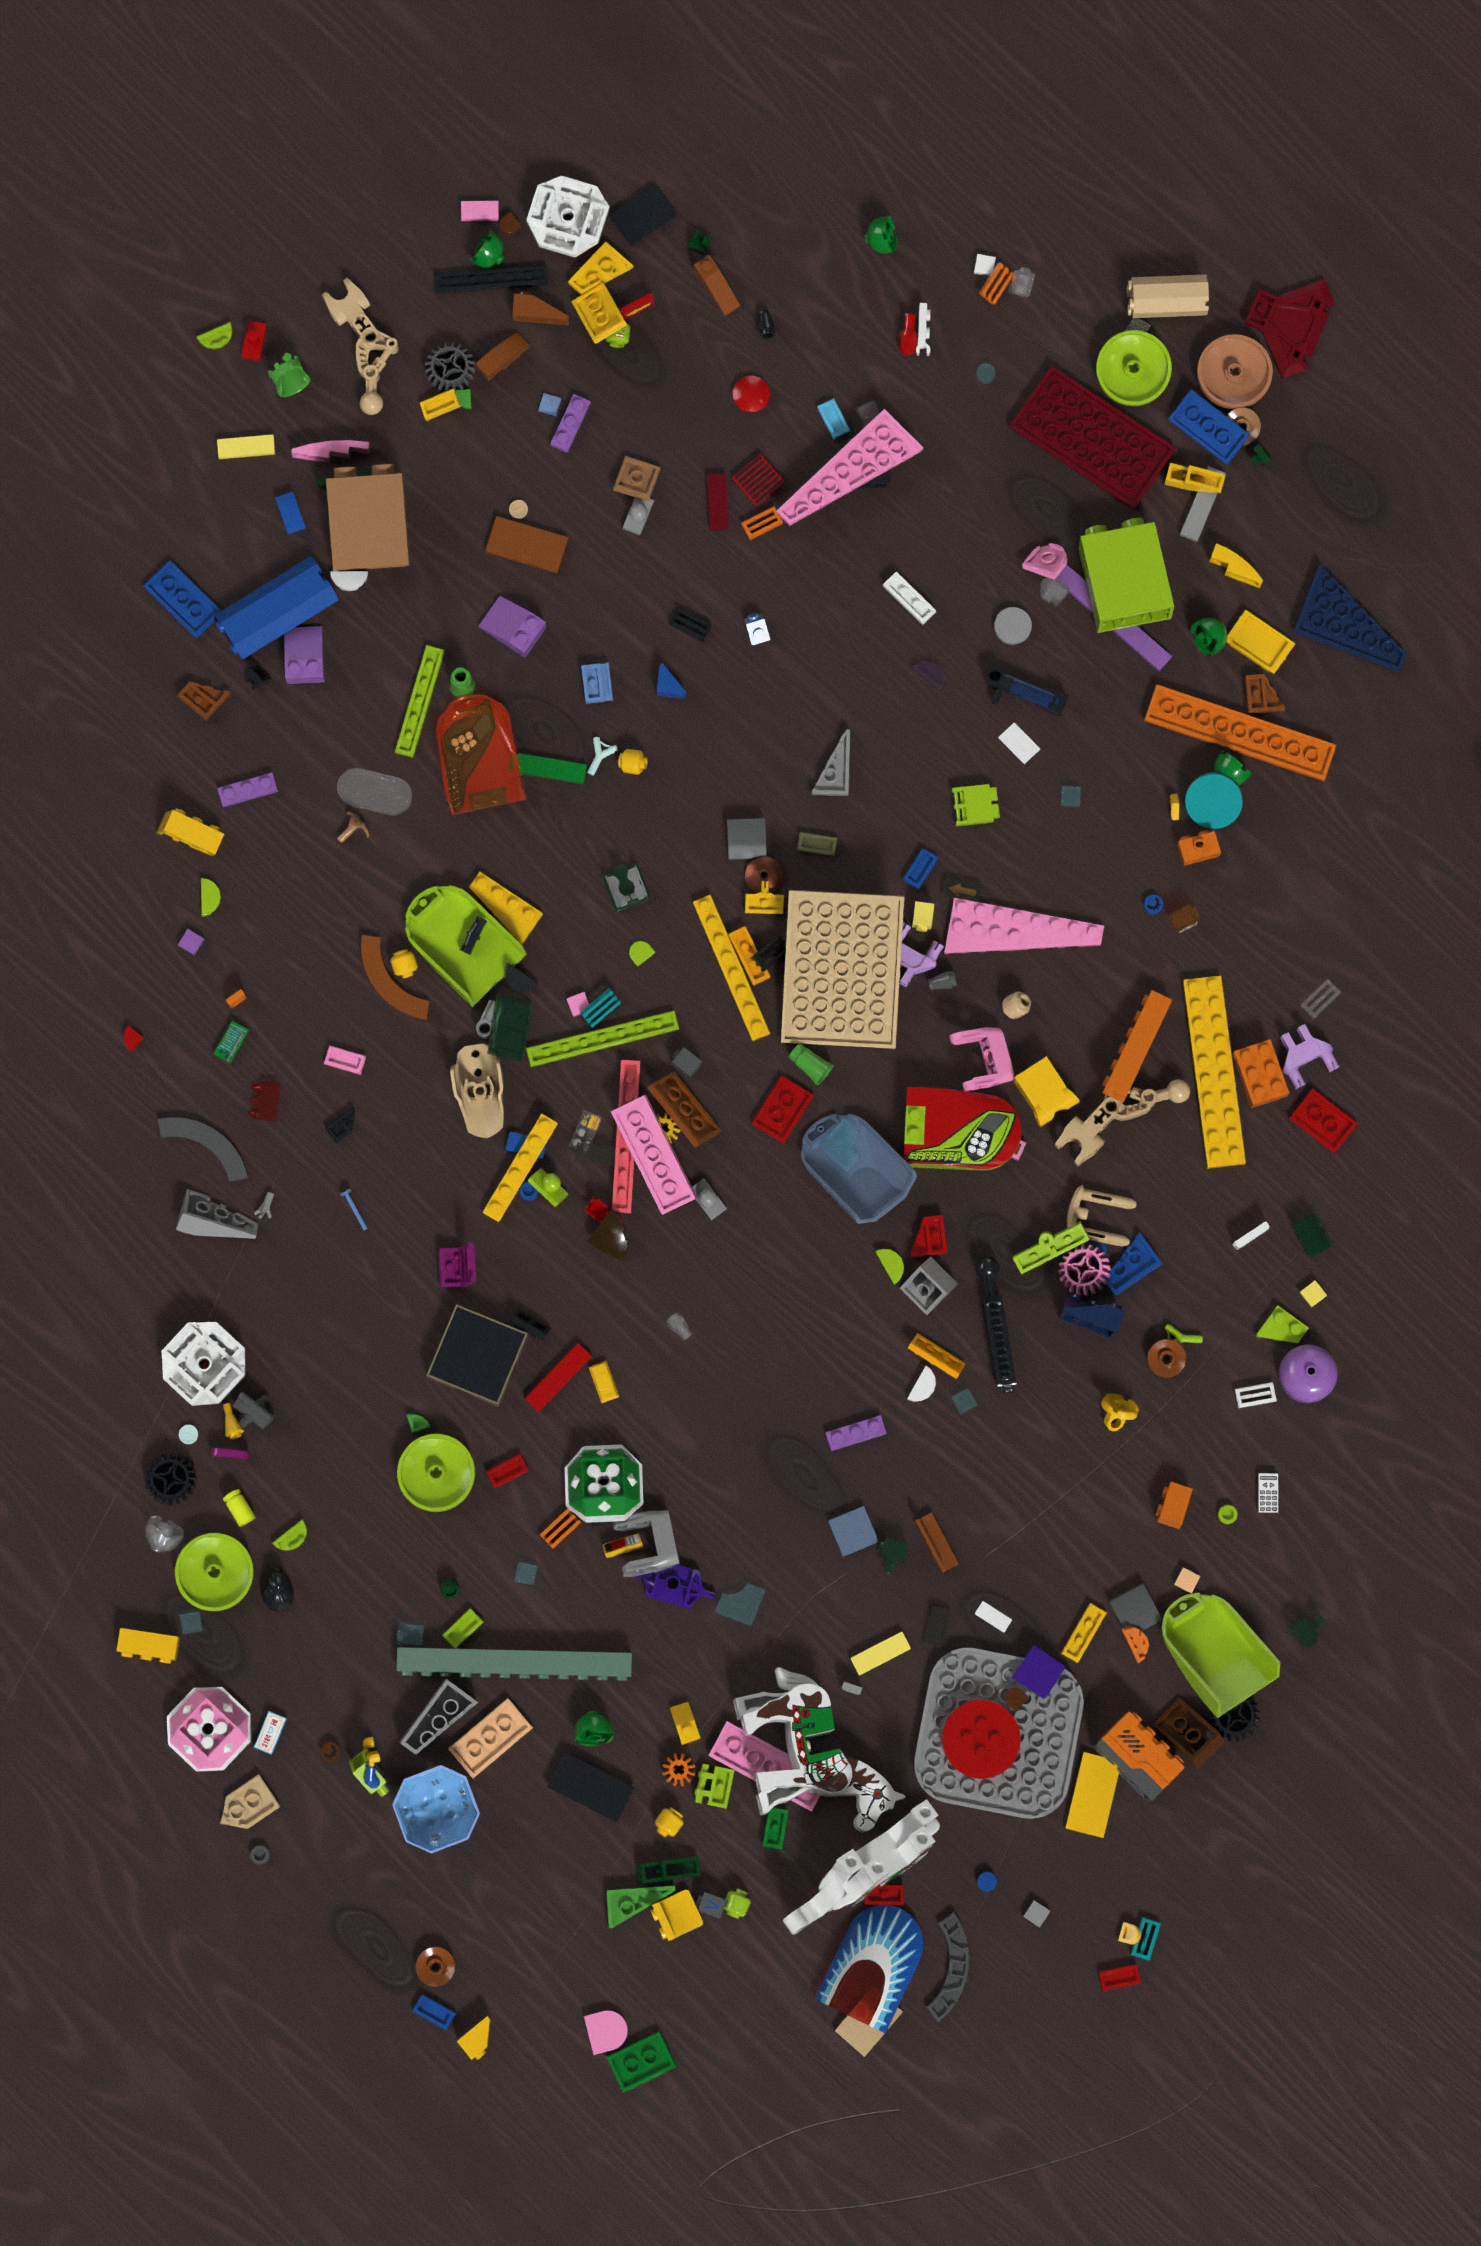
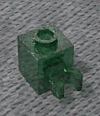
(893, 1551)
(1305, 1632)

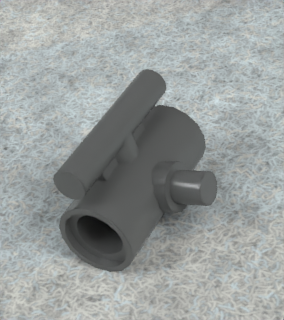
(253, 1410)

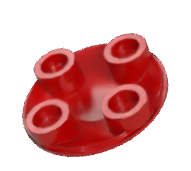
(751, 394)

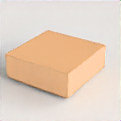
(1187, 1580)

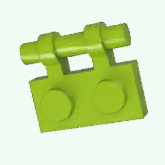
(720, 1786)

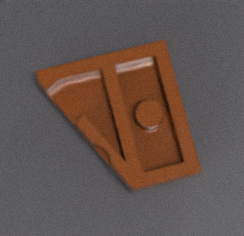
(1261, 696)
(202, 699)

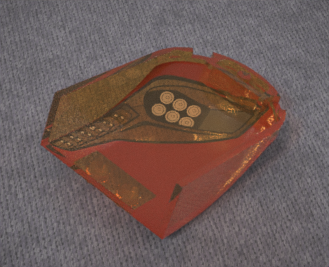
(478, 755)

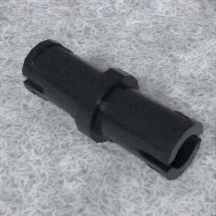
(473, 935)

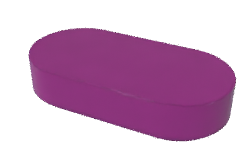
(229, 1453)

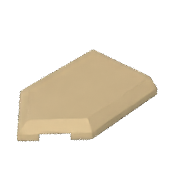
(249, 1804)

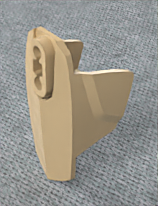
(479, 1096)

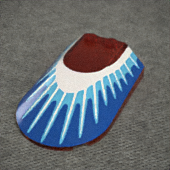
(873, 1966)

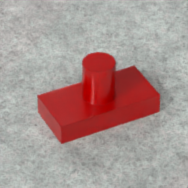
(254, 341)

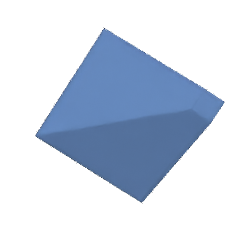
(549, 404)

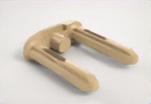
(1075, 1212)

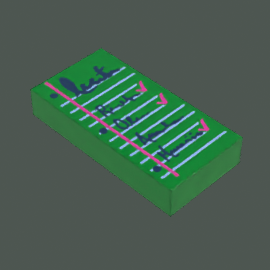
(231, 1042)

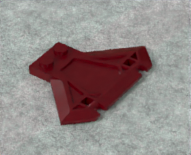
(1291, 323)

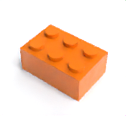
(1260, 1073)

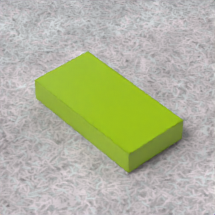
(462, 1628)

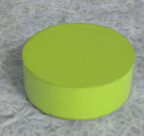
(1227, 1514)

